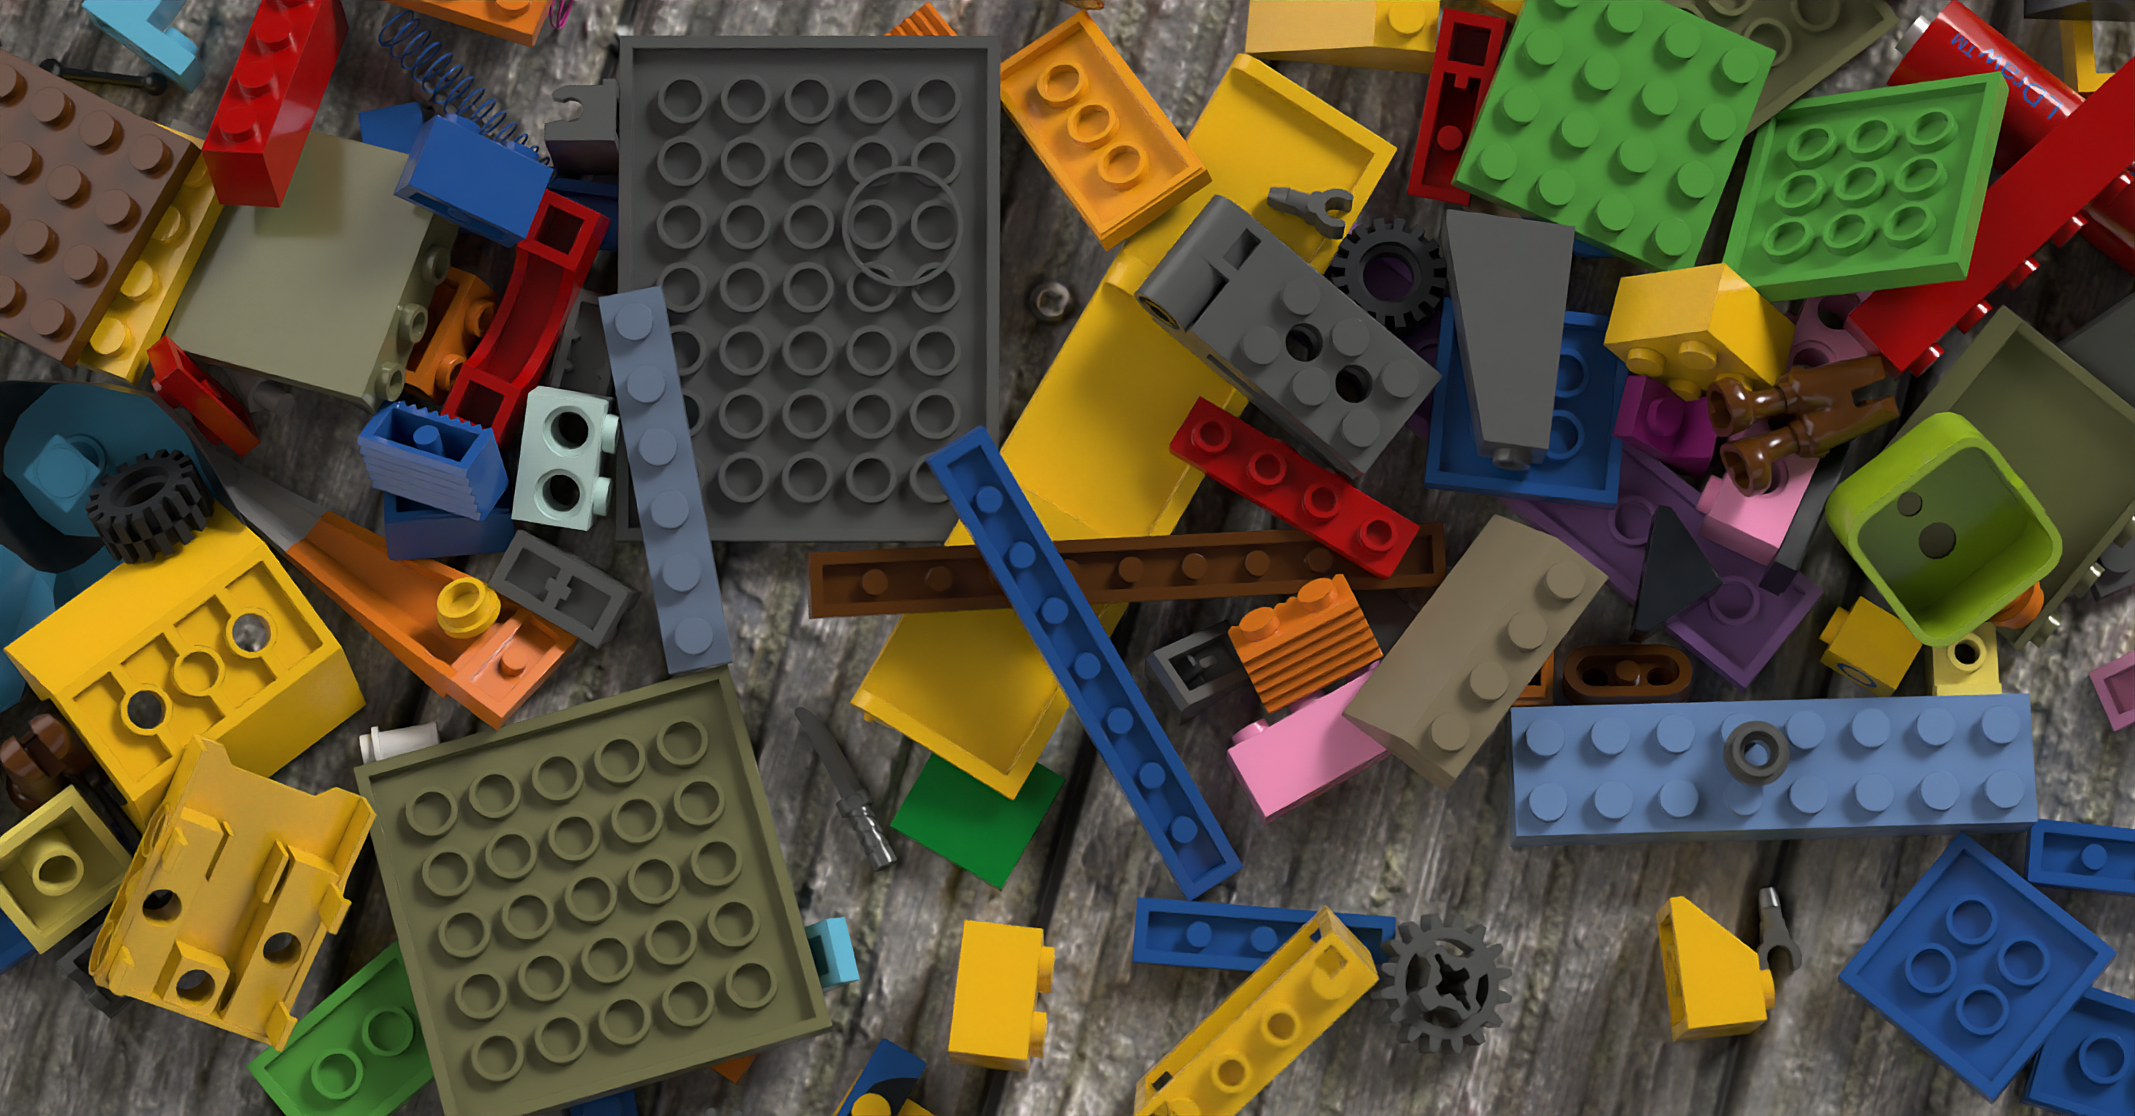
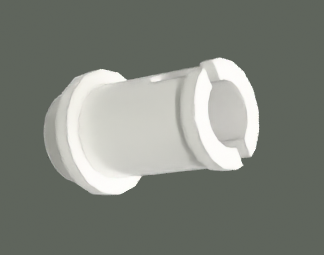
(396, 742)

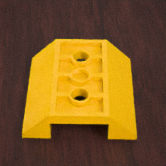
(170, 635)

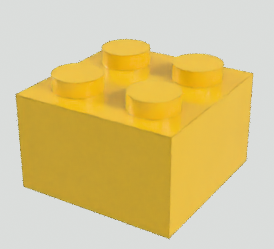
(1698, 329)
(998, 996)

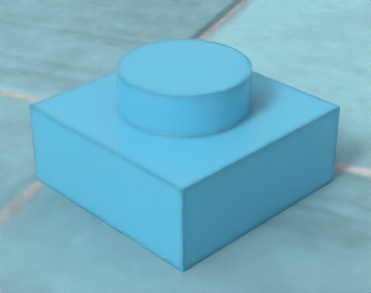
(832, 953)

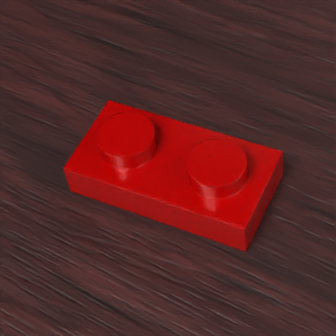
(214, 408)

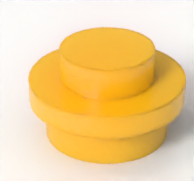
(467, 608)

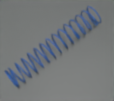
(437, 88)

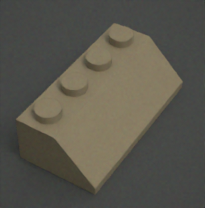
(1474, 648)

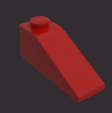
(1458, 83)

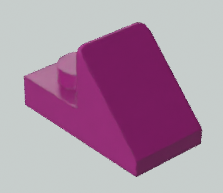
(1666, 425)

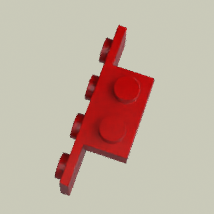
(1293, 488)

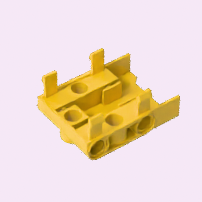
(240, 867)

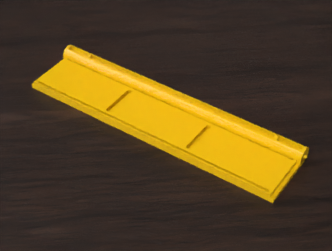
(1102, 428)

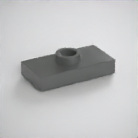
(582, 352)

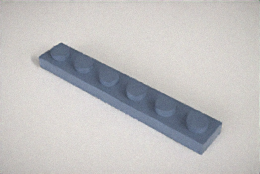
(665, 480)

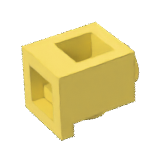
(1950, 677)

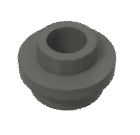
(1764, 735)

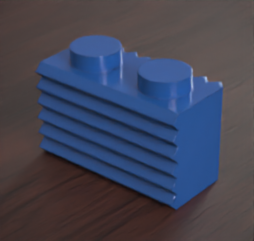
(433, 459)

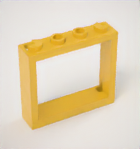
(1262, 1024)

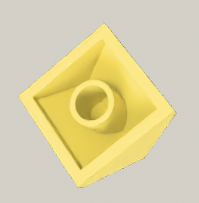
(60, 868)

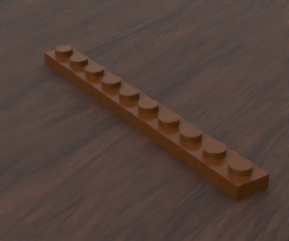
(1107, 572)

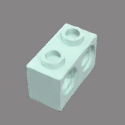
(549, 454)

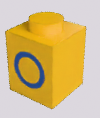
(1869, 647)

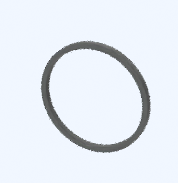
(892, 170)

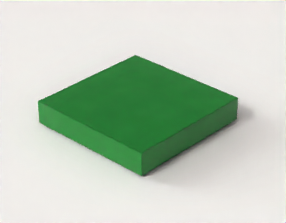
(972, 822)

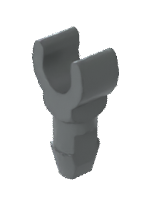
(1313, 207)
(1774, 932)

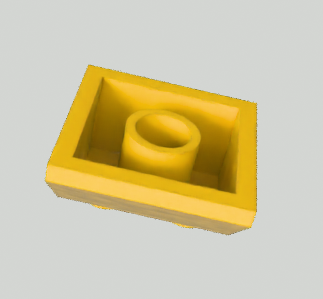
(1709, 976)

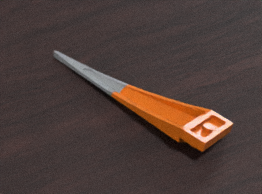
(399, 599)

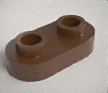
(1626, 675)

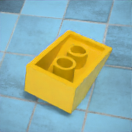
(1346, 32)

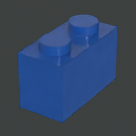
(474, 179)

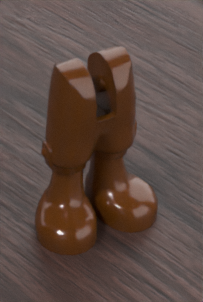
(1822, 419)
(41, 759)

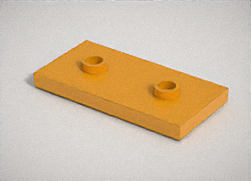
(1098, 130)

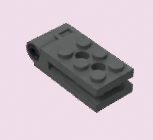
(1234, 297)

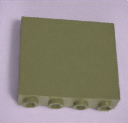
(325, 283)
(2058, 435)

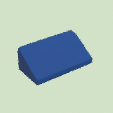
(429, 532)

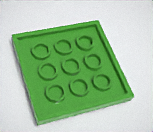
(1616, 124)
(1867, 189)

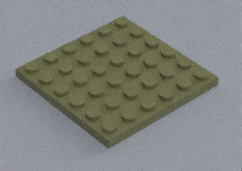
(592, 900)

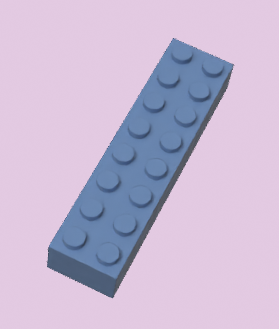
(1849, 774)

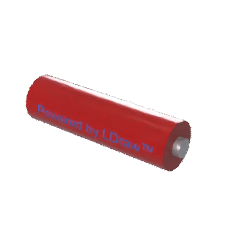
(2037, 101)

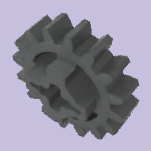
(1465, 975)

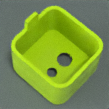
(1963, 481)

